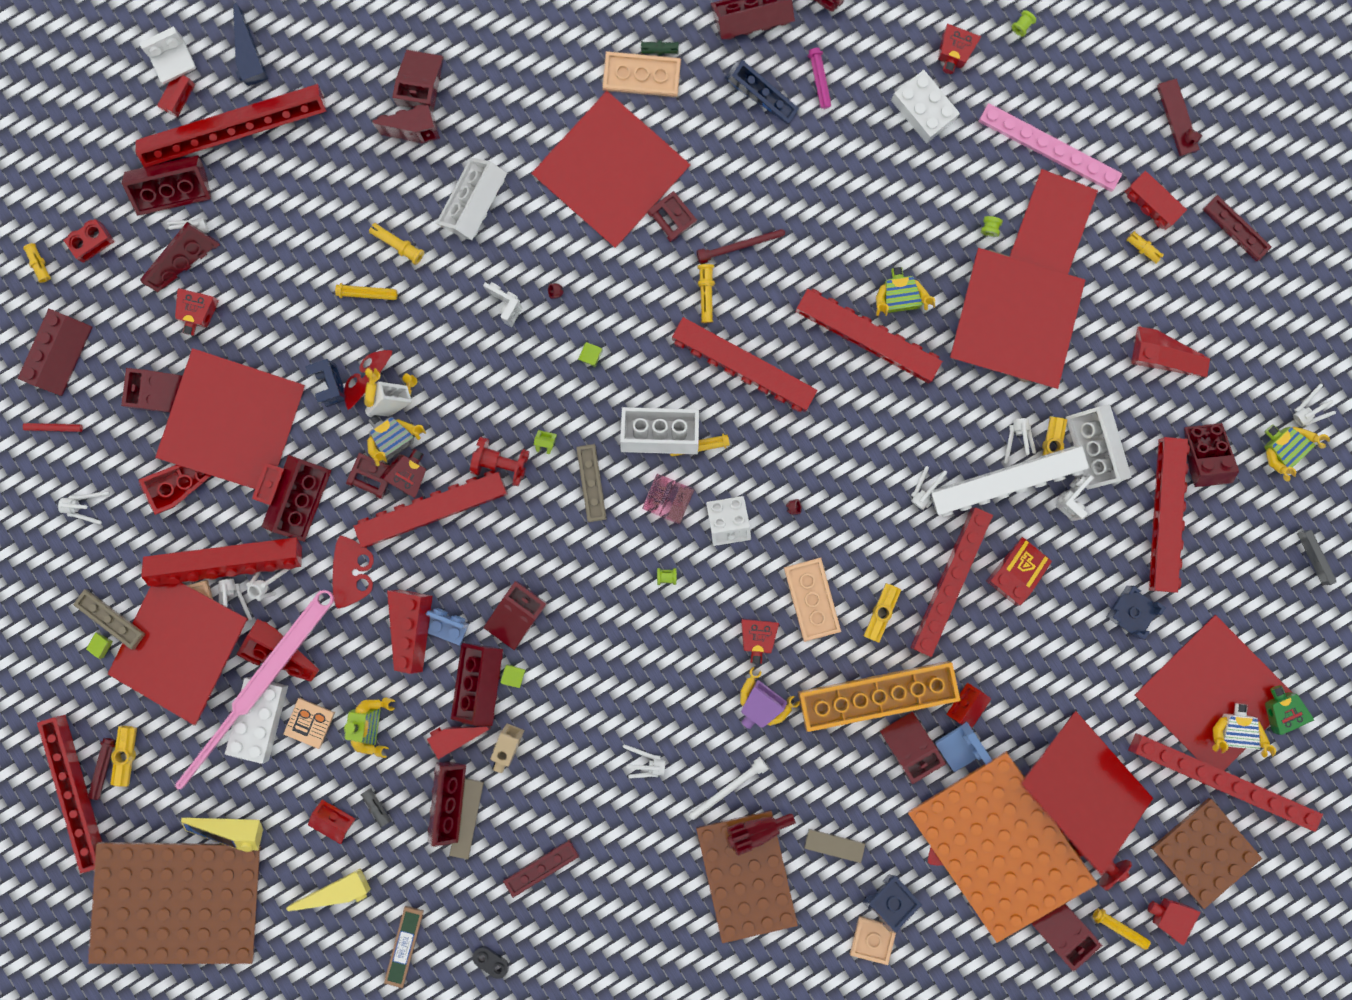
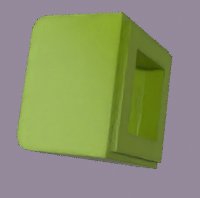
(590, 354)
(99, 645)
(512, 676)

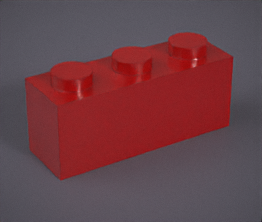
(1155, 201)

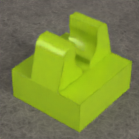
(544, 439)

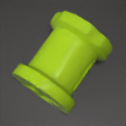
(1024, 22)
(666, 576)

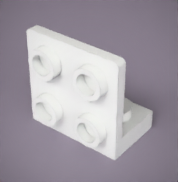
(168, 55)
(510, 310)
(1073, 509)
(728, 521)

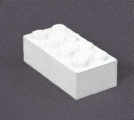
(659, 430)
(255, 732)

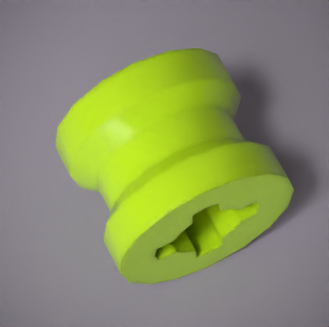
(991, 226)

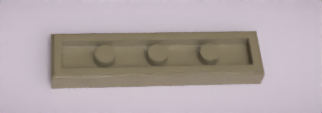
(591, 483)
(109, 619)
(470, 807)

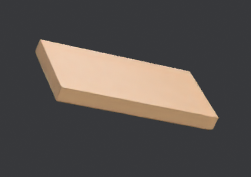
(641, 74)
(812, 599)

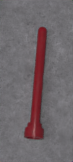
(706, 255)

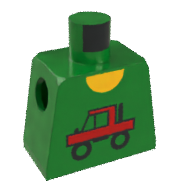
(1286, 711)

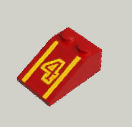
(1019, 572)

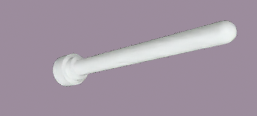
(758, 767)

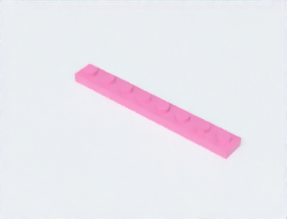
(1050, 147)

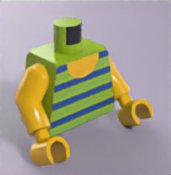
(902, 294)
(1289, 447)
(363, 726)

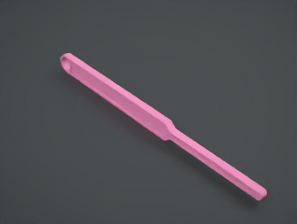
(264, 677)

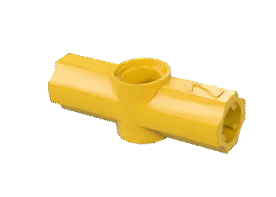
(1056, 433)
(876, 624)
(122, 768)

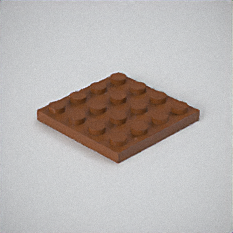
(1206, 853)

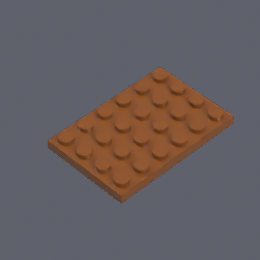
(746, 889)

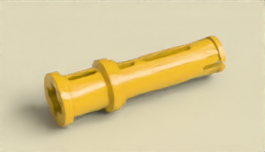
(404, 247)
(706, 283)

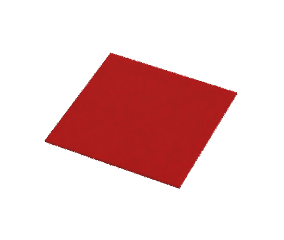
(610, 169)
(1017, 318)
(229, 419)
(181, 651)
(1204, 684)
(1087, 792)

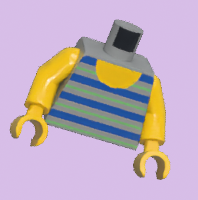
(390, 437)

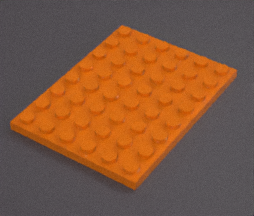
(1001, 848)

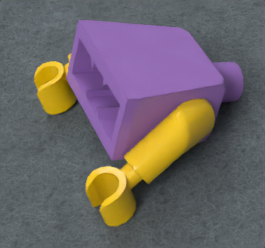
(762, 704)

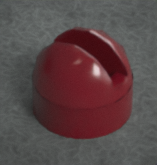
(1192, 136)
(554, 290)
(794, 507)

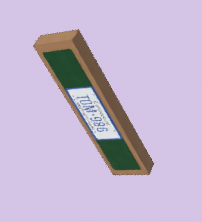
(404, 946)

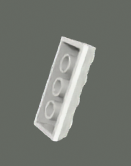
(472, 198)
(1102, 445)

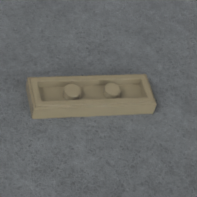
(834, 845)

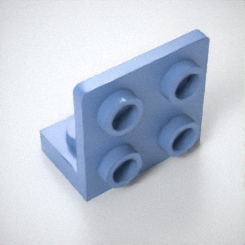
(446, 627)
(962, 747)

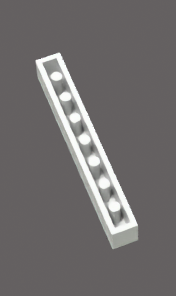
(1009, 479)

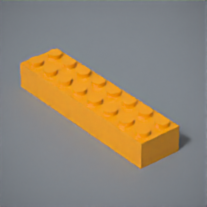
(878, 696)

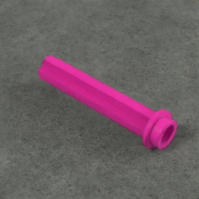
(820, 78)

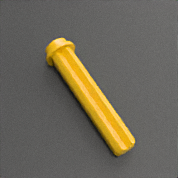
(365, 292)
(711, 443)
(1101, 917)

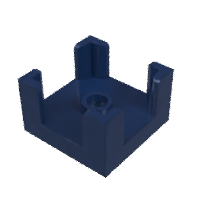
(329, 371)
(1134, 612)
(893, 903)

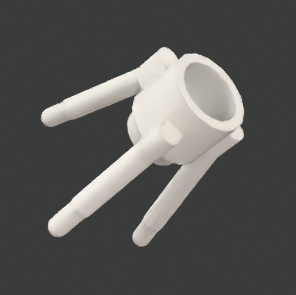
(199, 223)
(1306, 416)
(1022, 428)
(923, 498)
(71, 505)
(227, 588)
(258, 588)
(655, 767)

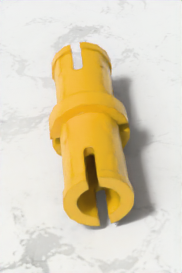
(1145, 247)
(36, 262)

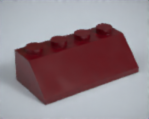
(746, 16)
(166, 185)
(55, 352)
(296, 498)
(477, 684)
(446, 803)

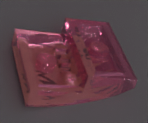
(668, 499)

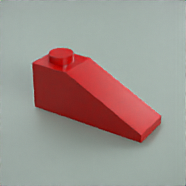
(451, 738)

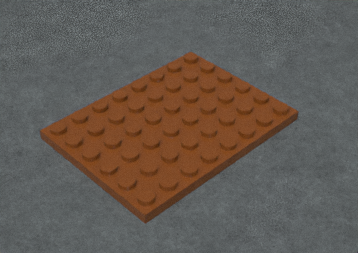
(173, 904)

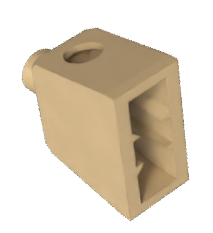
(506, 747)

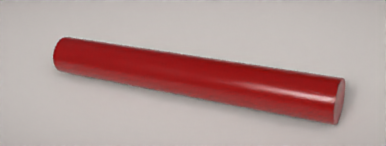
(52, 427)

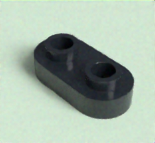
(492, 960)

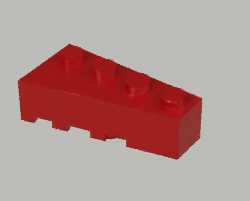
(408, 629)

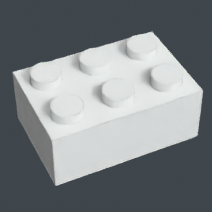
(925, 106)

